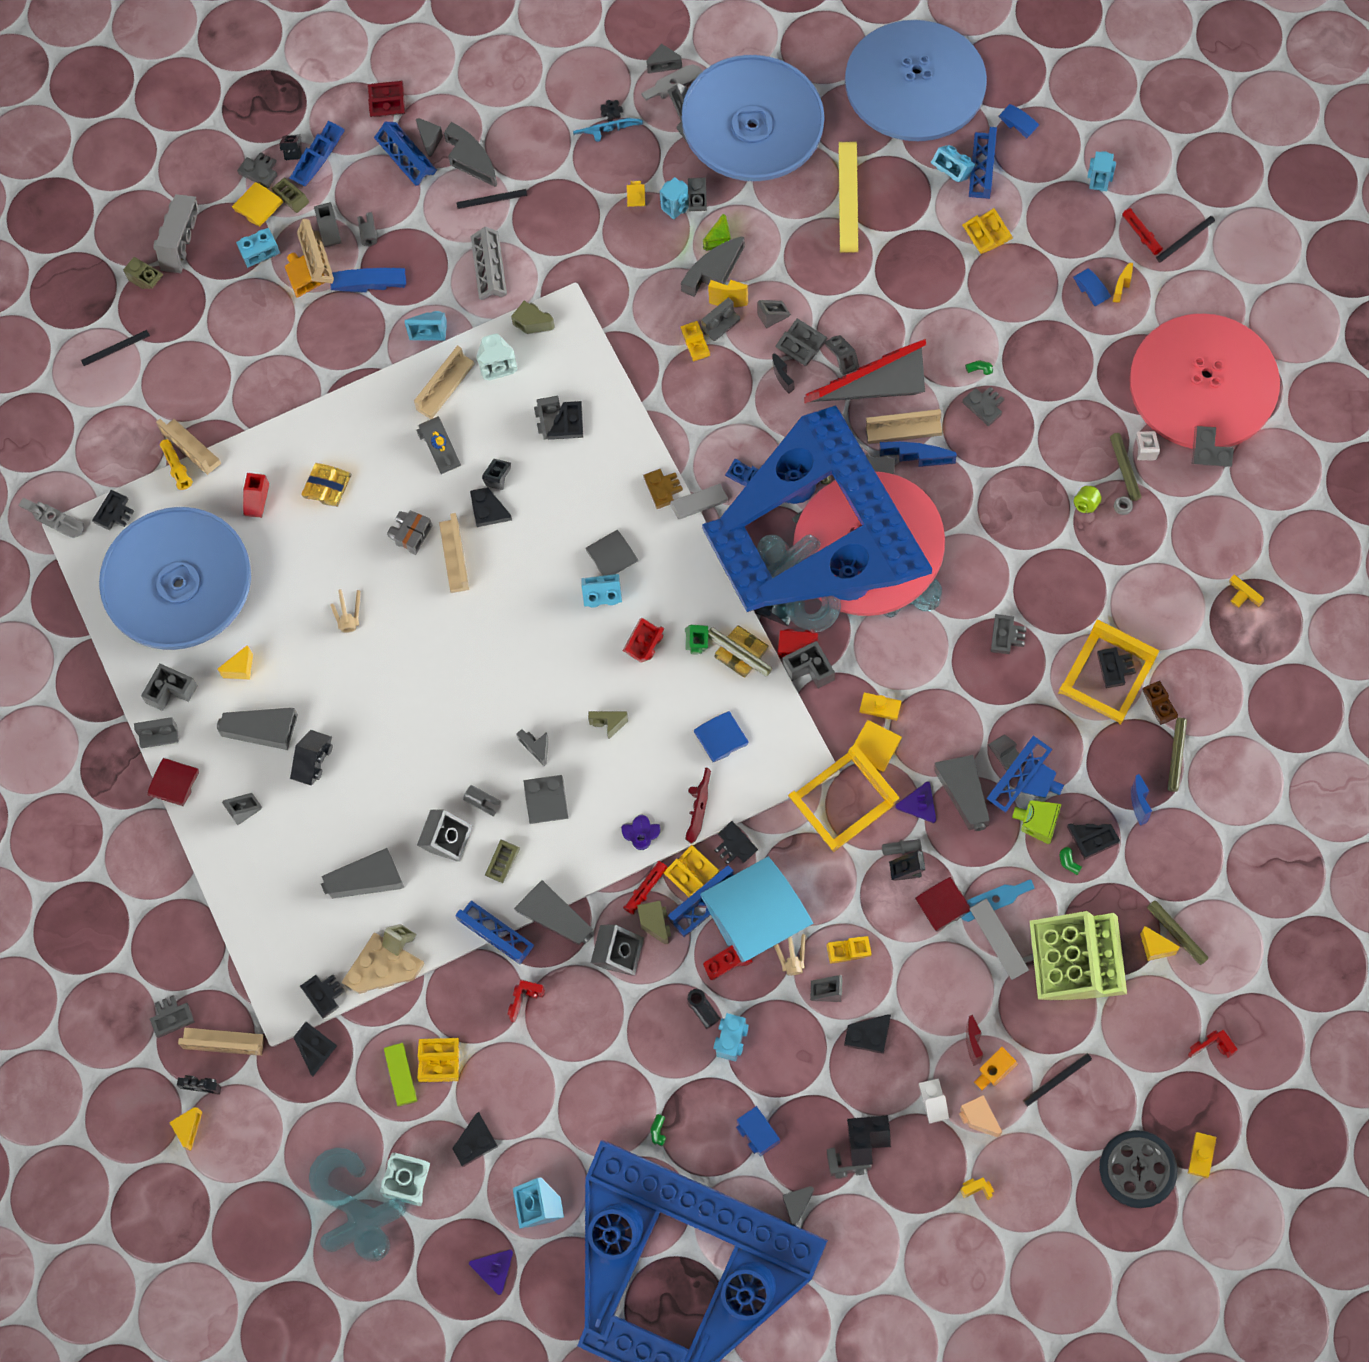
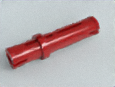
(1146, 236)
(631, 905)

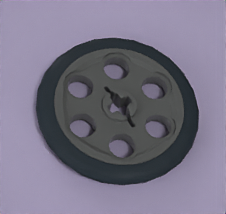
(1115, 1183)

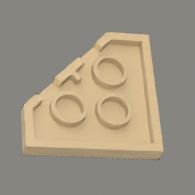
(381, 968)

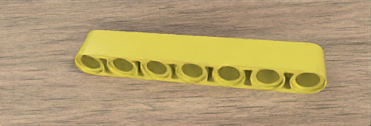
(848, 197)

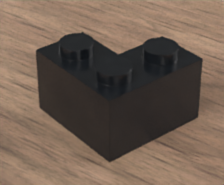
(309, 756)
(865, 1135)

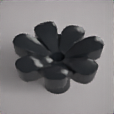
(611, 110)

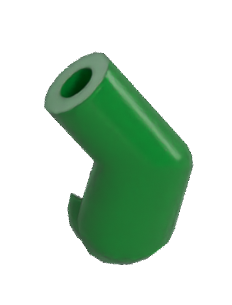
(980, 365)
(1067, 861)
(655, 1130)

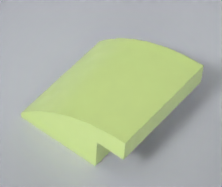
(1078, 956)

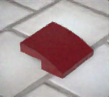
(386, 98)
(173, 782)
(943, 904)
(973, 1036)

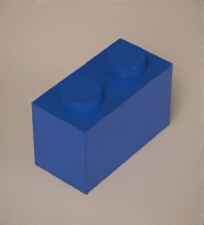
(757, 1131)

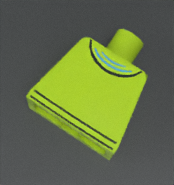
(1038, 819)

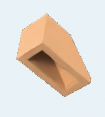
(980, 1117)

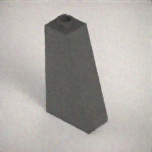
(260, 727)
(963, 786)
(364, 876)
(550, 911)

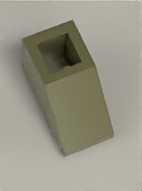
(142, 274)
(531, 319)
(652, 920)

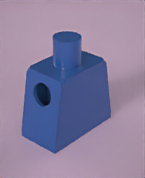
(1041, 782)

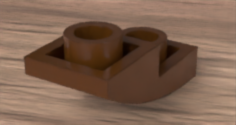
(1159, 702)

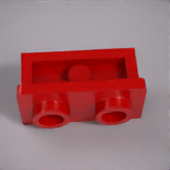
(643, 640)

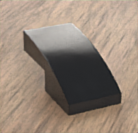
(780, 371)

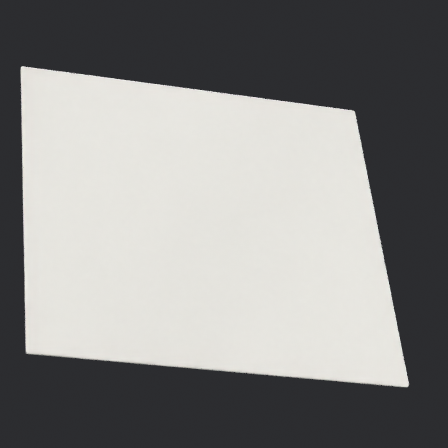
(444, 678)

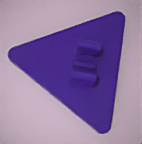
(919, 803)
(493, 1269)

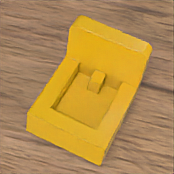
(635, 194)
(972, 1186)

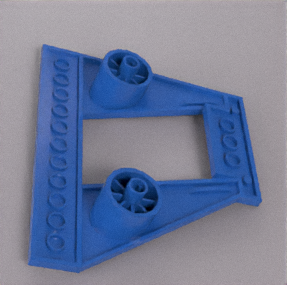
(869, 557)
(638, 1191)

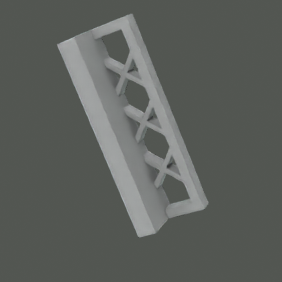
(491, 261)

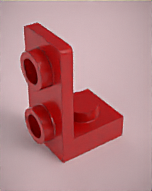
(723, 963)
(531, 989)
(1224, 1044)

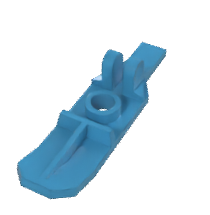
(609, 126)
(1006, 893)

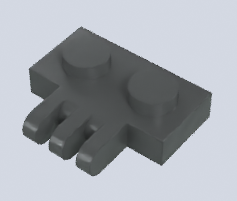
(259, 170)
(984, 405)
(1006, 634)
(171, 1017)

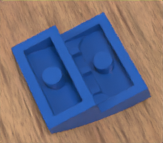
(721, 736)
(1138, 797)

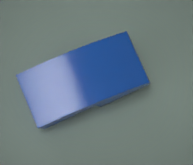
(1019, 119)
(1093, 286)
(740, 472)

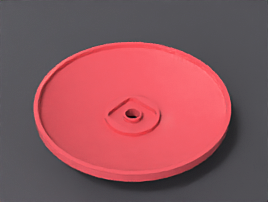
(1177, 397)
(831, 517)

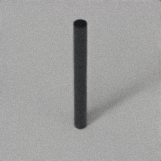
(490, 199)
(1178, 244)
(116, 347)
(1057, 1079)

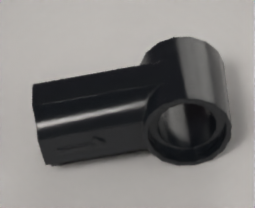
(703, 1010)

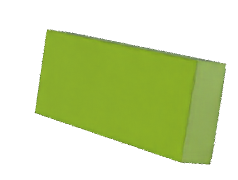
(400, 1074)

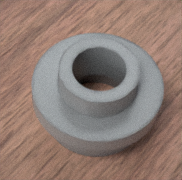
(1125, 501)

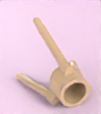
(347, 622)
(793, 965)

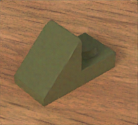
(613, 719)
(396, 937)

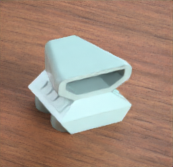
(495, 357)
(405, 1179)

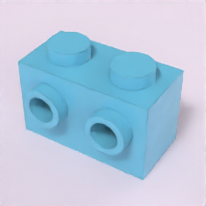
(952, 163)
(1101, 170)
(674, 198)
(258, 247)
(601, 590)
(732, 1032)

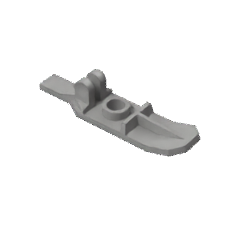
(682, 76)
(60, 521)

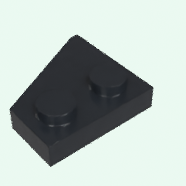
(568, 422)
(488, 508)
(1093, 838)
(868, 1034)
(313, 1047)
(474, 1141)

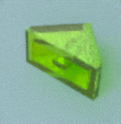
(717, 235)

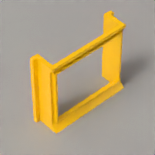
(1122, 641)
(873, 777)

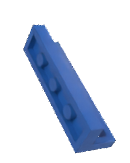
(405, 148)
(987, 184)
(1014, 768)
(696, 900)
(490, 937)

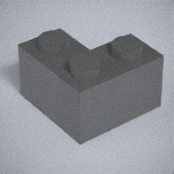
(1206, 452)
(812, 661)
(166, 683)

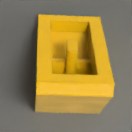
(238, 666)
(1156, 945)
(186, 1127)

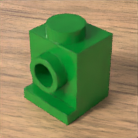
(700, 633)

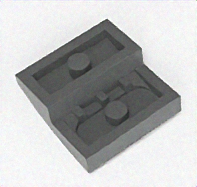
(801, 342)
(611, 554)

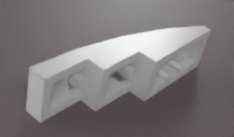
(999, 939)

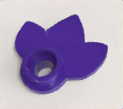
(640, 830)

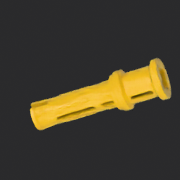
(178, 470)

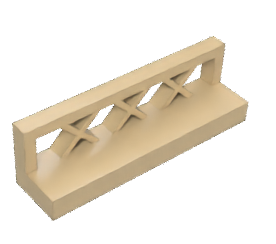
(314, 253)
(443, 383)
(903, 426)
(189, 445)
(454, 554)
(222, 1041)

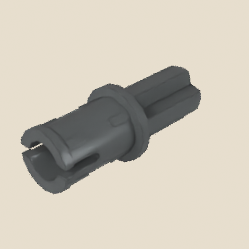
(901, 847)

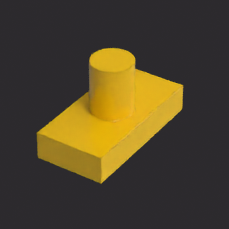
(1244, 592)
(880, 706)
(1202, 1155)

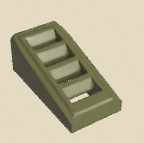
(296, 203)
(515, 849)

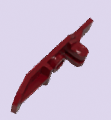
(699, 807)

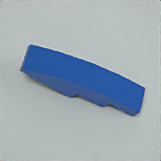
(317, 154)
(368, 278)
(925, 454)

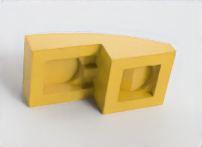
(1123, 281)
(695, 341)
(848, 950)

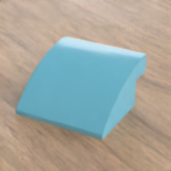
(756, 909)

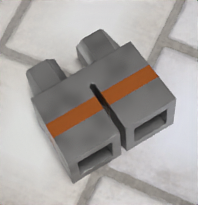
(412, 531)

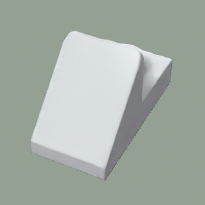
(1147, 445)
(934, 1101)

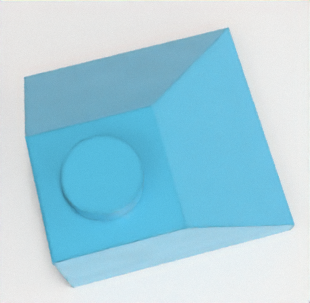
(427, 326)
(537, 1204)

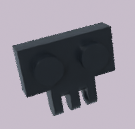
(112, 511)
(1114, 667)
(735, 844)
(322, 994)
(194, 1084)

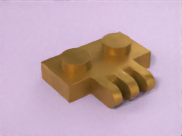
(661, 487)

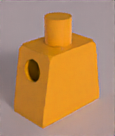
(299, 275)
(1002, 1062)

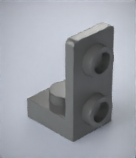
(845, 354)
(545, 405)
(834, 1160)

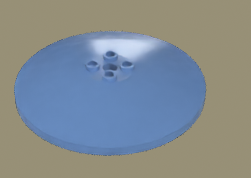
(757, 92)
(913, 104)
(170, 547)

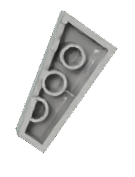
(176, 233)

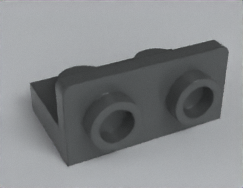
(720, 320)
(157, 732)

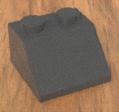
(545, 799)
(444, 834)
(617, 949)

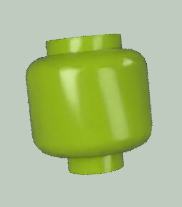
(1087, 499)

